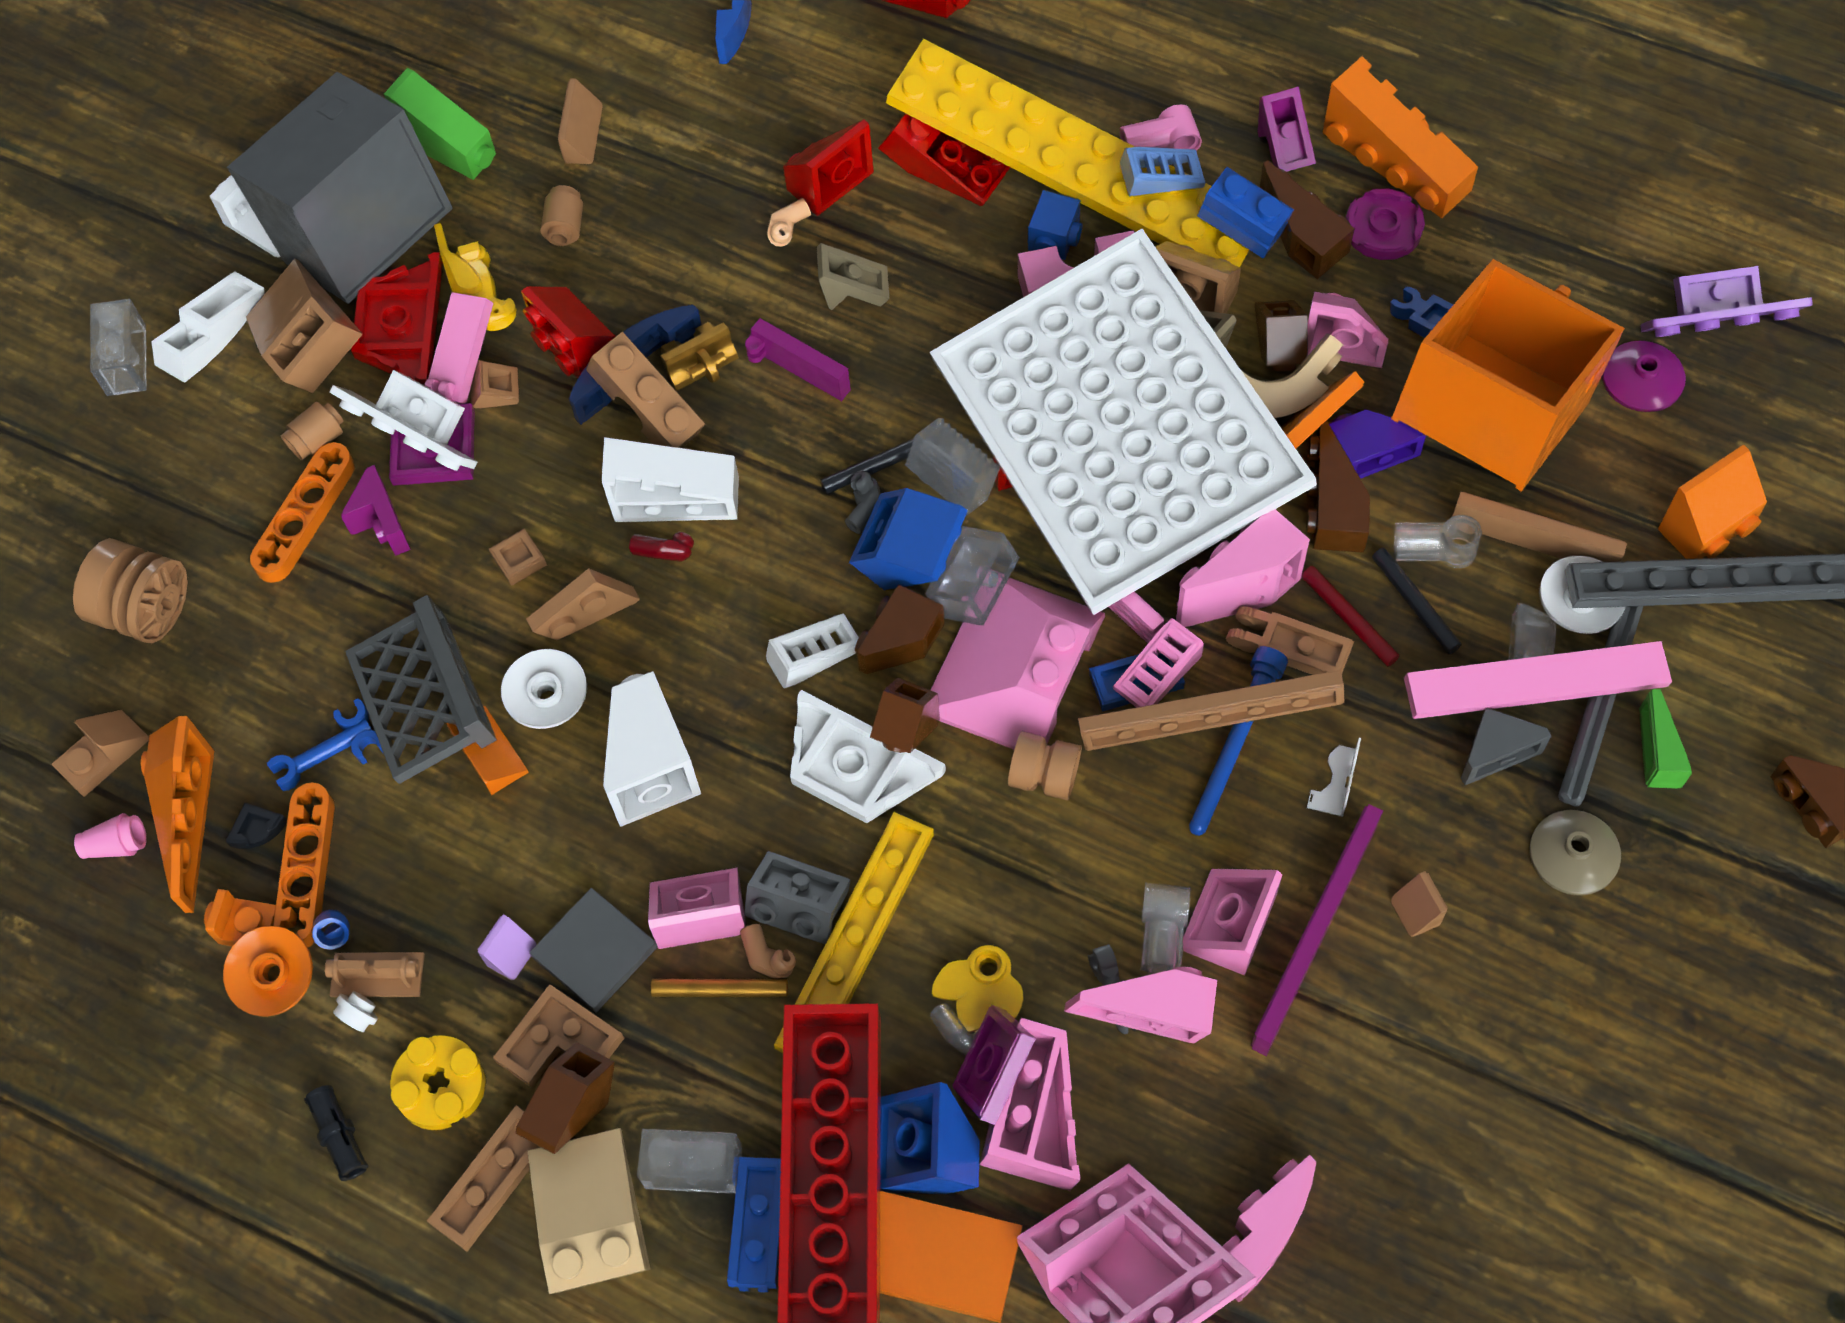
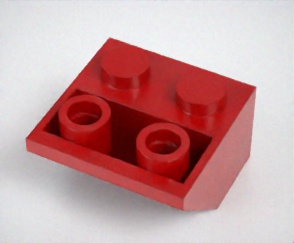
(564, 327)

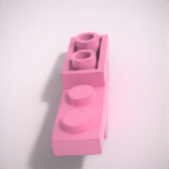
(1271, 1219)

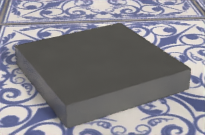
(593, 950)

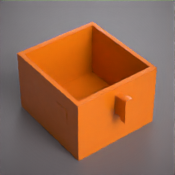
(1507, 372)

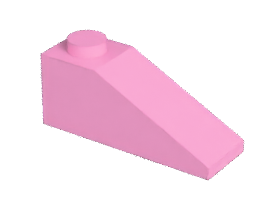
(1164, 1003)

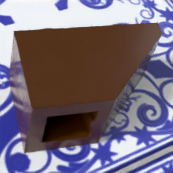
(902, 633)
(905, 716)
(1816, 794)
(567, 1098)

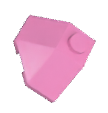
(1350, 325)

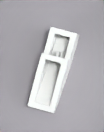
(206, 326)

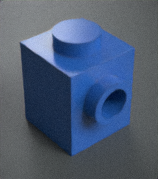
(1055, 223)

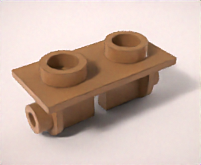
(376, 974)

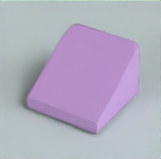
(506, 948)

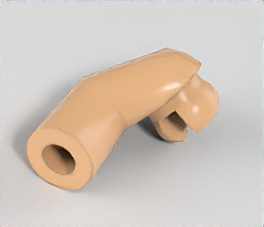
(782, 222)

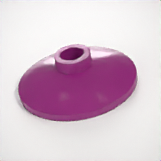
(1640, 388)

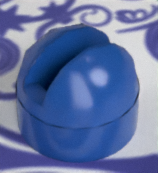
(336, 934)

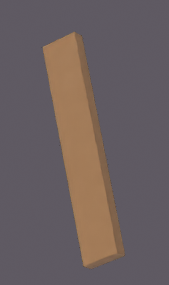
(1212, 710)

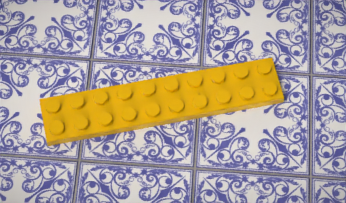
(1049, 148)

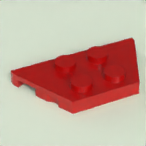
(400, 319)

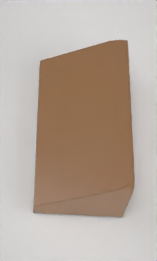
(579, 124)

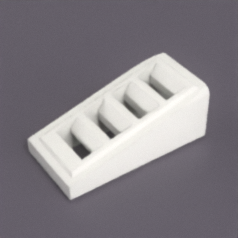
(802, 667)

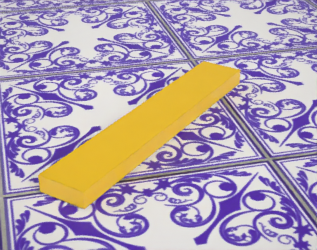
(866, 914)

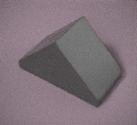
(1501, 744)

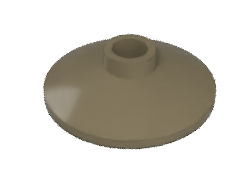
(1565, 867)

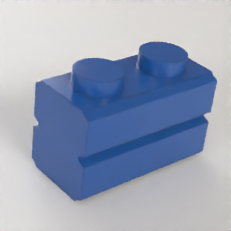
(1245, 212)

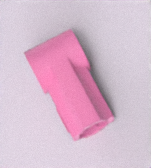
(1172, 129)

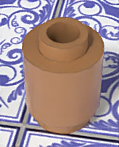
(562, 215)
(312, 430)

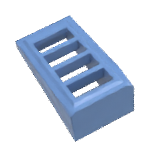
(1148, 157)

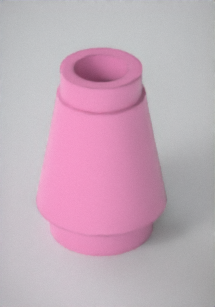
(112, 838)

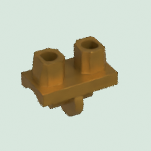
(699, 356)

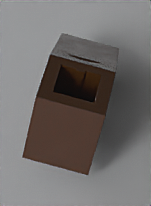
(1314, 233)
(1340, 498)

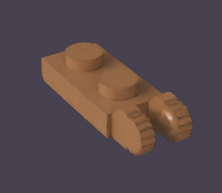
(1303, 644)

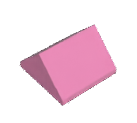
(696, 908)
(1231, 916)

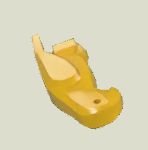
(470, 275)

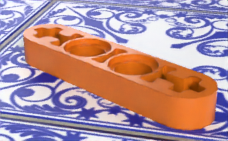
(298, 510)
(311, 865)

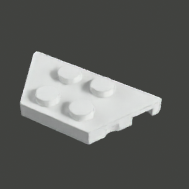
(849, 768)

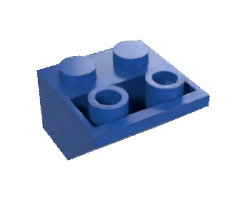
(907, 538)

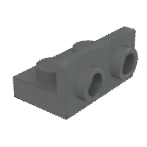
(795, 897)

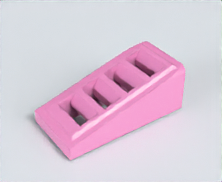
(1179, 637)

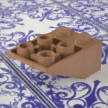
(301, 329)

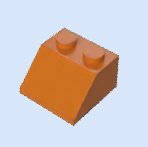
(1715, 507)

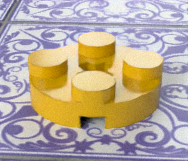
(448, 1105)

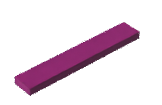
(1316, 930)

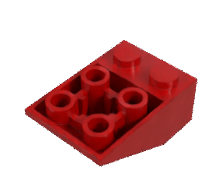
(942, 160)

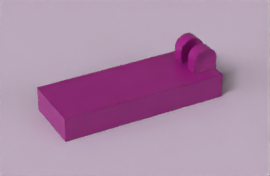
(797, 358)

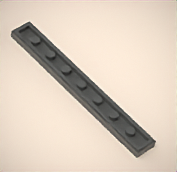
(1706, 580)

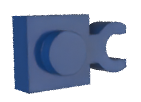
(1421, 314)

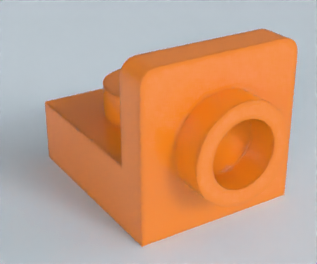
(231, 918)

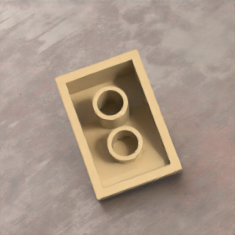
(586, 1212)

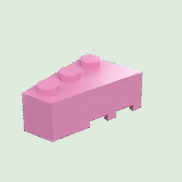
(1037, 1122)

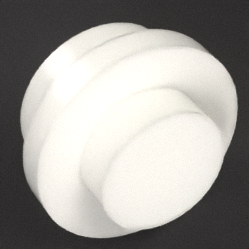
(355, 1011)

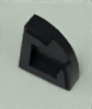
(255, 827)

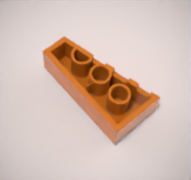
(1396, 141)

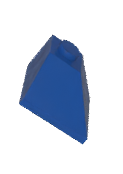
(927, 1143)

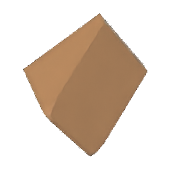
(494, 385)
(1419, 905)

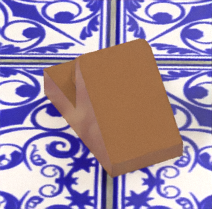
(104, 747)

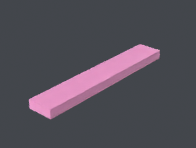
(1537, 679)

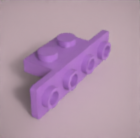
(1721, 296)

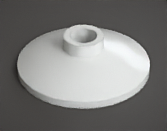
(1557, 601)
(538, 673)

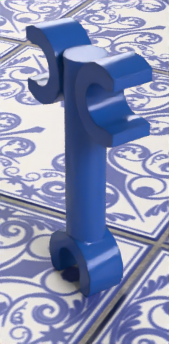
(355, 733)

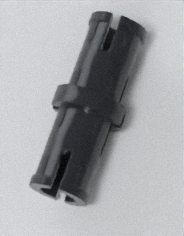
(336, 1133)

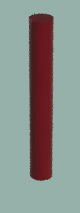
(1350, 616)

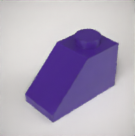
(1376, 441)

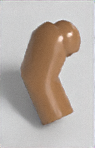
(765, 959)

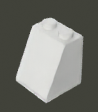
(644, 752)

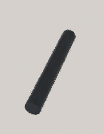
(871, 465)
(1416, 601)

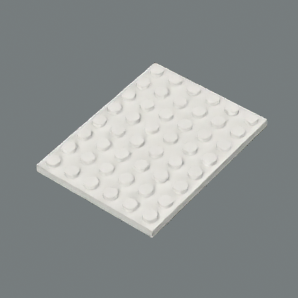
(1121, 421)

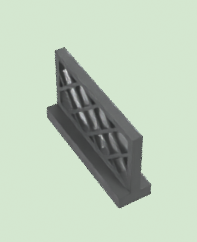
(454, 681)

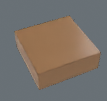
(517, 557)

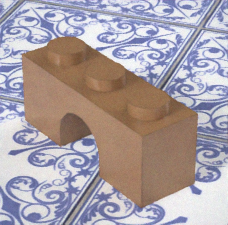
(629, 375)

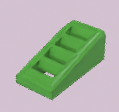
(1663, 752)

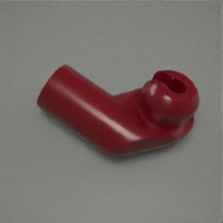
(659, 548)

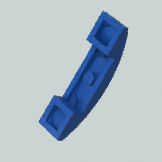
(731, 28)

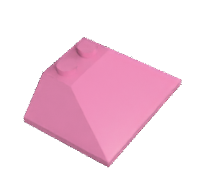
(1015, 665)
(1130, 1258)

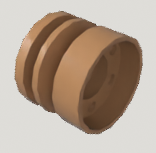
(130, 590)

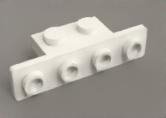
(415, 412)

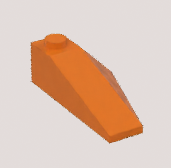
(178, 787)

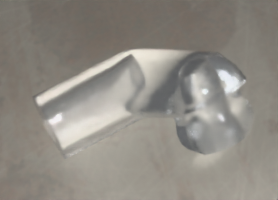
(952, 1028)

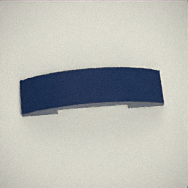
(648, 336)

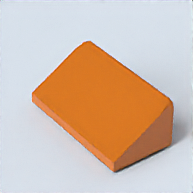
(496, 763)

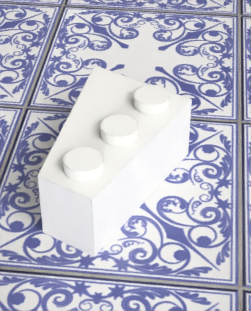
(668, 483)

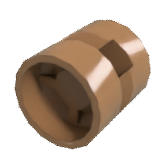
(1044, 765)

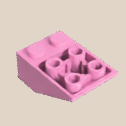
(1246, 572)

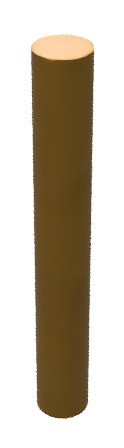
(719, 988)

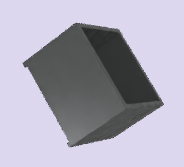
(342, 185)

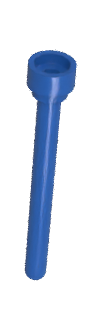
(1266, 667)

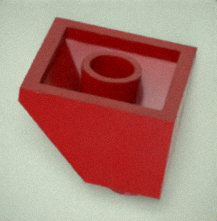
(830, 167)

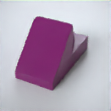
(1286, 129)
(371, 508)

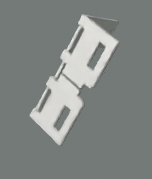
(1332, 797)

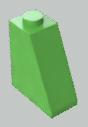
(442, 126)

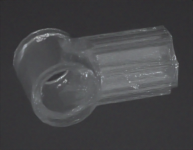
(1435, 541)
(1164, 917)

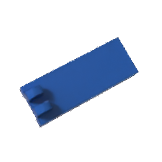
(755, 1225)

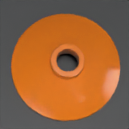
(248, 968)

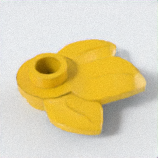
(977, 992)

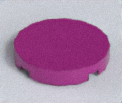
(1385, 224)

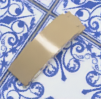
(1302, 385)

